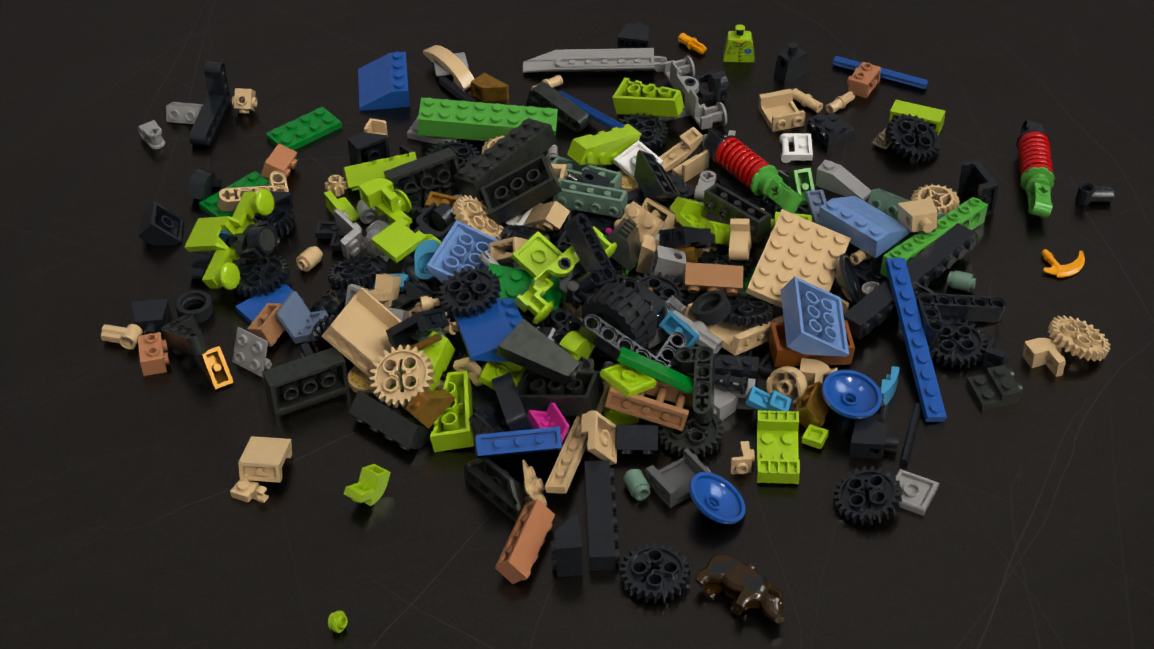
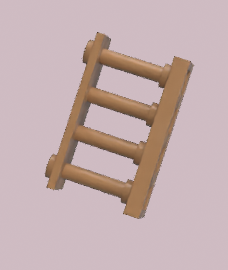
(651, 409)

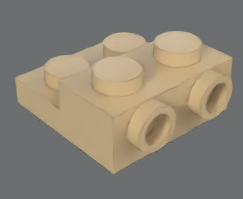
(645, 221)
(601, 436)

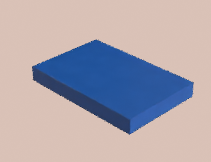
(252, 307)

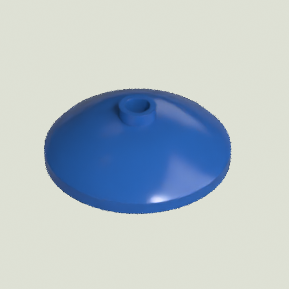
(851, 394)
(716, 498)

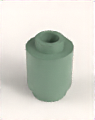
(961, 281)
(636, 484)

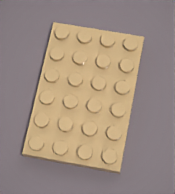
(797, 250)

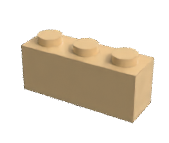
(547, 216)

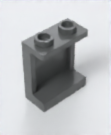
(673, 480)

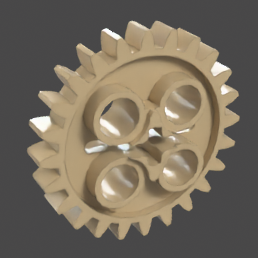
(476, 215)
(1079, 338)
(383, 379)

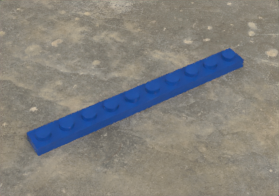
(915, 340)

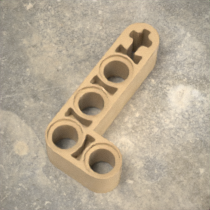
(230, 197)

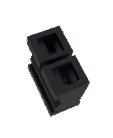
(686, 237)

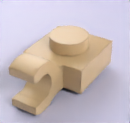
(471, 366)
(247, 490)

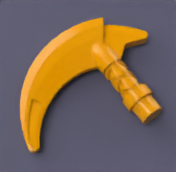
(1063, 270)

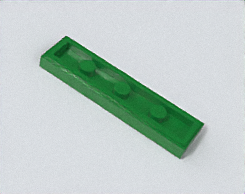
(655, 370)

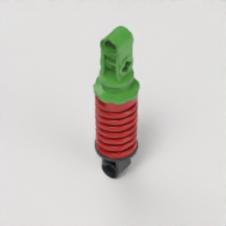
(1036, 167)
(751, 169)

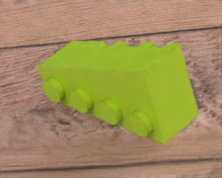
(647, 99)
(604, 146)
(361, 173)
(440, 356)
(453, 427)

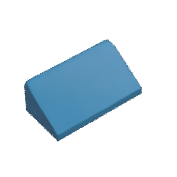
(673, 323)

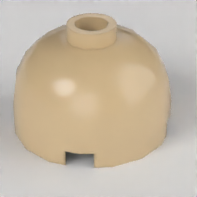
(788, 382)

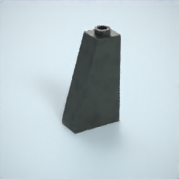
(538, 353)

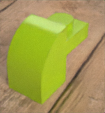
(377, 192)
(576, 345)
(371, 485)

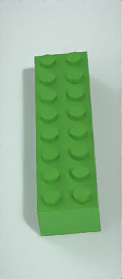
(476, 119)

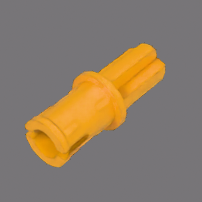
(692, 43)

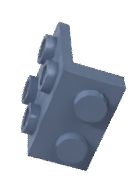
(298, 319)

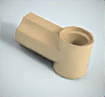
(125, 336)

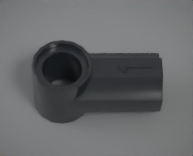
(1089, 193)

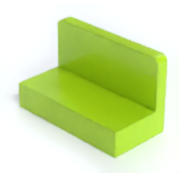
(341, 204)

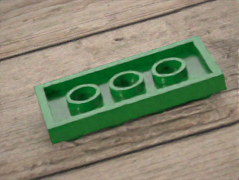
(304, 129)
(210, 204)
(517, 282)

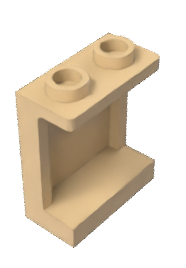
(780, 110)
(264, 459)

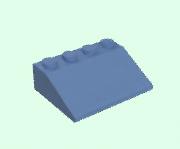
(864, 224)
(459, 250)
(813, 320)

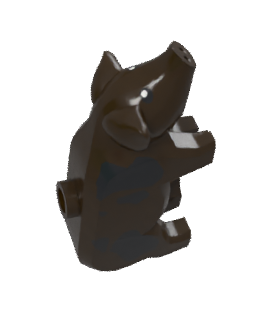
(743, 585)

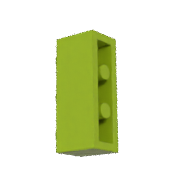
(932, 115)

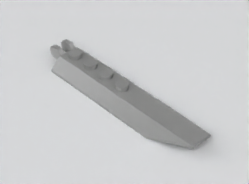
(596, 60)

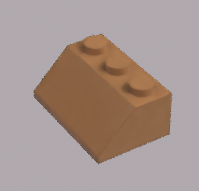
(711, 277)

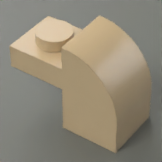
(386, 288)
(1042, 352)
(814, 370)

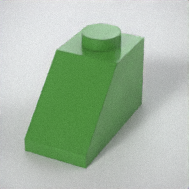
(801, 182)

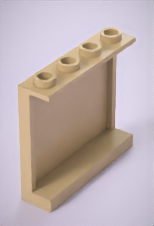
(361, 331)
(737, 338)

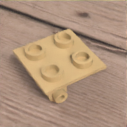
(532, 485)

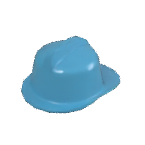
(422, 256)

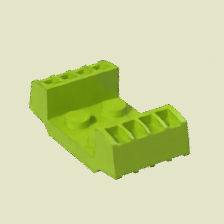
(692, 214)
(777, 447)

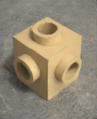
(244, 100)

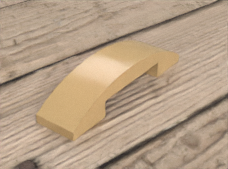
(452, 64)
(689, 142)

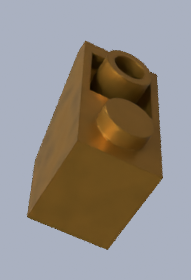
(489, 89)

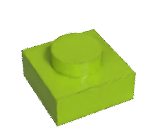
(815, 436)

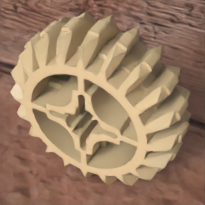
(943, 198)

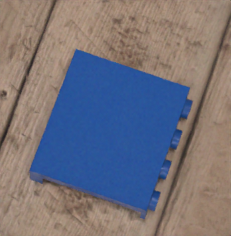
(518, 442)

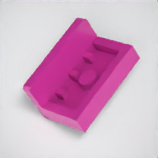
(548, 419)

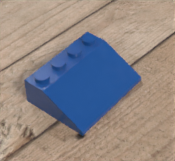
(384, 83)
(488, 329)

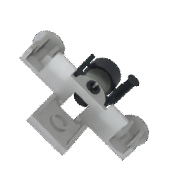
(691, 88)

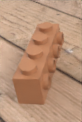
(525, 541)

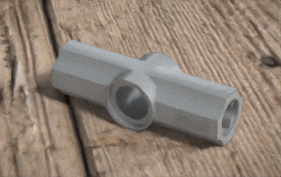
(706, 338)

